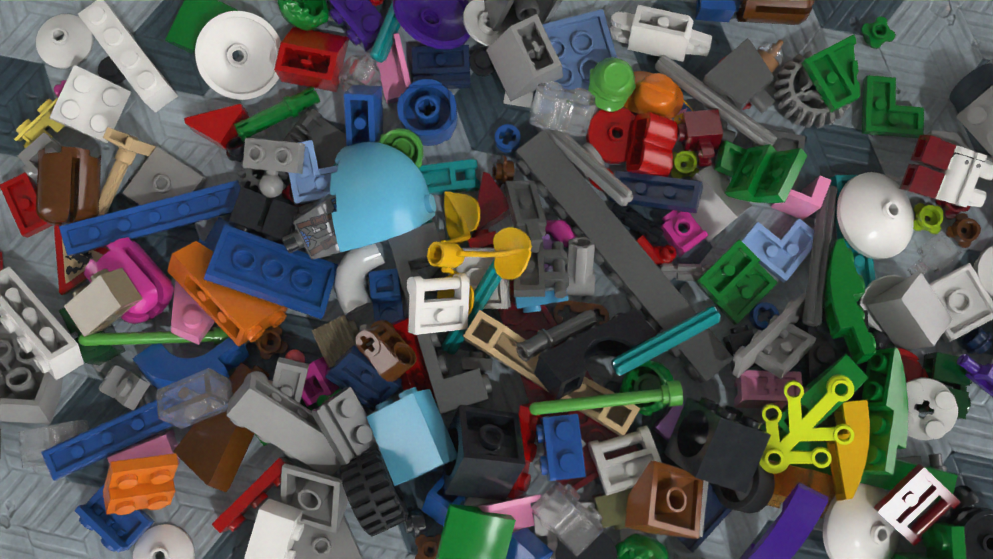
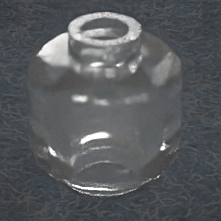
(359, 71)

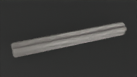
(713, 100)
(590, 167)

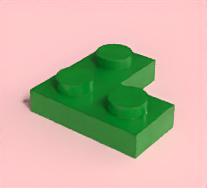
(881, 114)

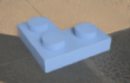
(313, 182)
(780, 255)

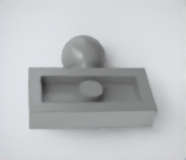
(273, 157)
(288, 377)

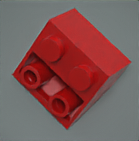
(311, 58)

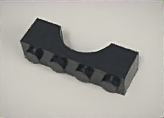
(564, 367)

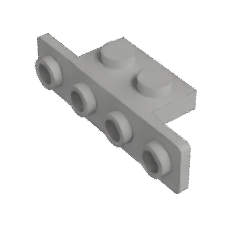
(777, 346)

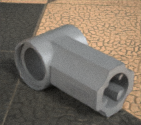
(580, 266)

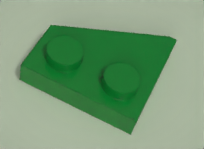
(835, 74)

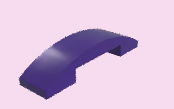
(792, 526)

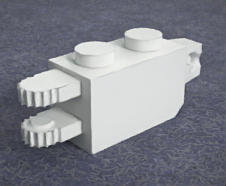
(659, 33)

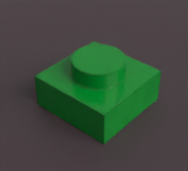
(728, 158)

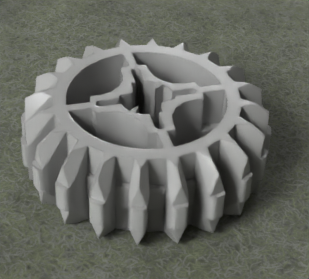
(794, 102)

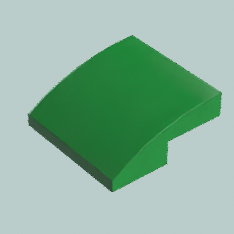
(191, 19)
(766, 174)
(737, 282)
(475, 534)

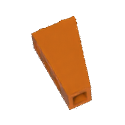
(236, 313)

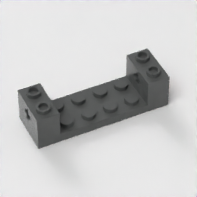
(463, 389)

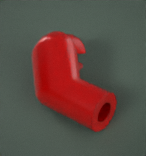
(658, 254)

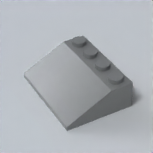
(24, 390)

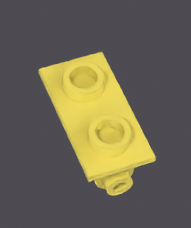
(31, 130)

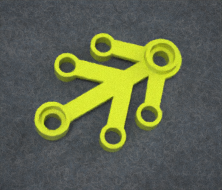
(802, 428)

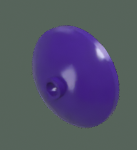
(433, 21)

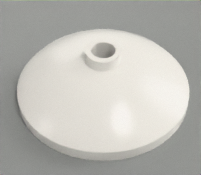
(259, 51)
(875, 215)
(857, 530)

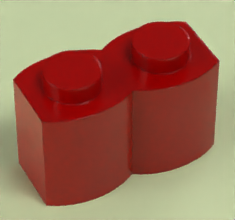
(652, 145)

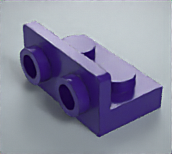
(359, 18)

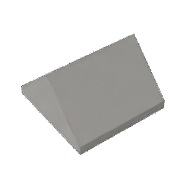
(715, 207)
(911, 313)
(315, 493)

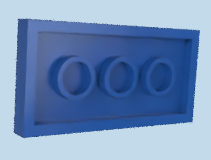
(270, 272)

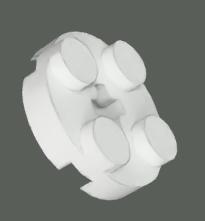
(941, 400)

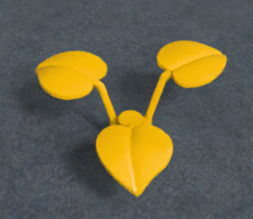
(462, 217)

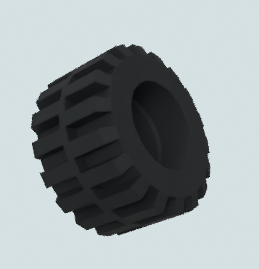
(372, 494)

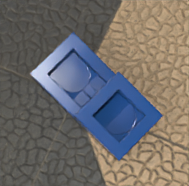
(386, 295)

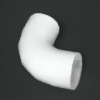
(351, 275)

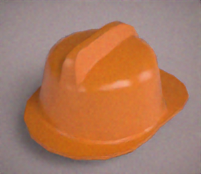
(656, 95)

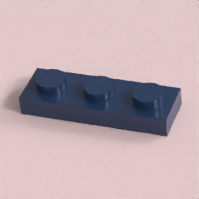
(662, 191)

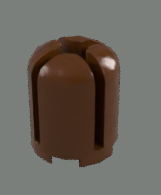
(774, 11)
(68, 185)

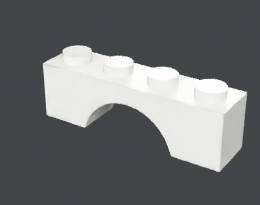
(127, 55)

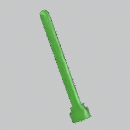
(216, 335)
(669, 394)

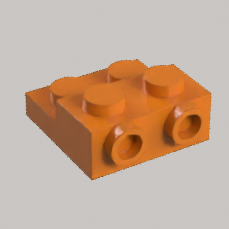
(140, 484)

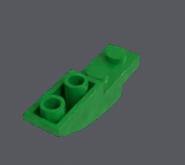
(842, 312)
(817, 389)
(887, 410)

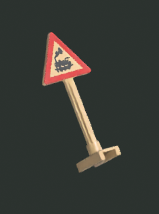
(72, 268)

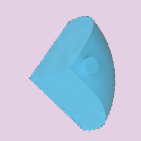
(377, 195)

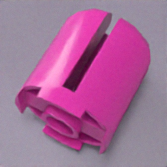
(144, 274)

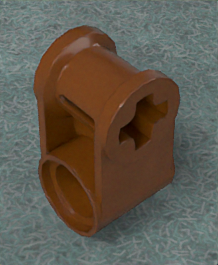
(389, 351)

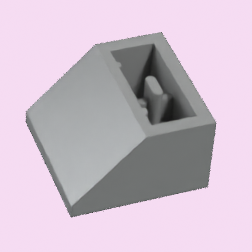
(524, 58)

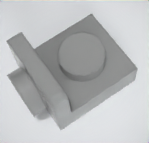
(29, 155)
(124, 386)

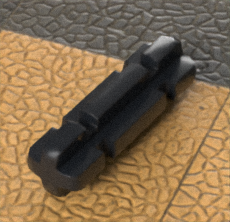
(637, 223)

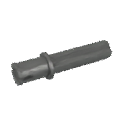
(555, 335)

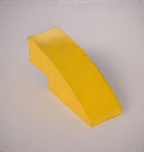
(850, 459)

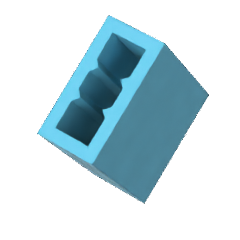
(411, 435)

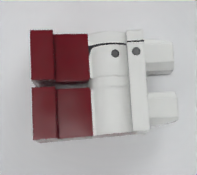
(958, 172)

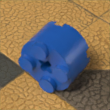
(424, 96)

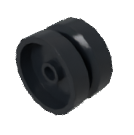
(978, 530)

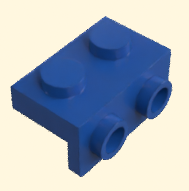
(117, 531)

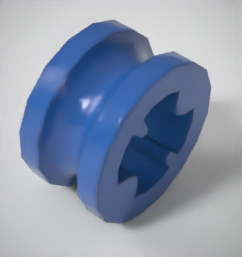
(502, 131)
(764, 306)

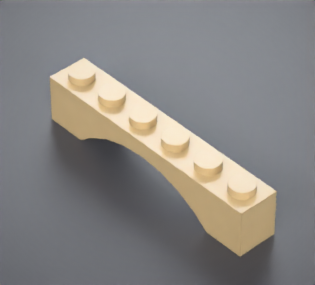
(501, 344)

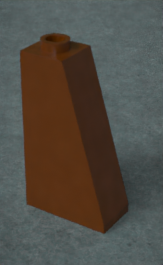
(216, 444)

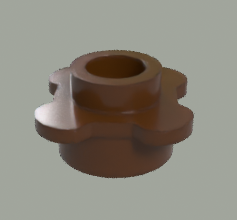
(503, 171)
(971, 227)
(279, 345)
(424, 542)

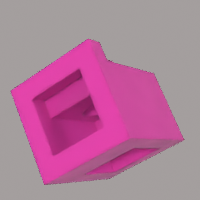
(682, 241)
(313, 389)

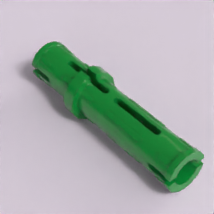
(272, 115)

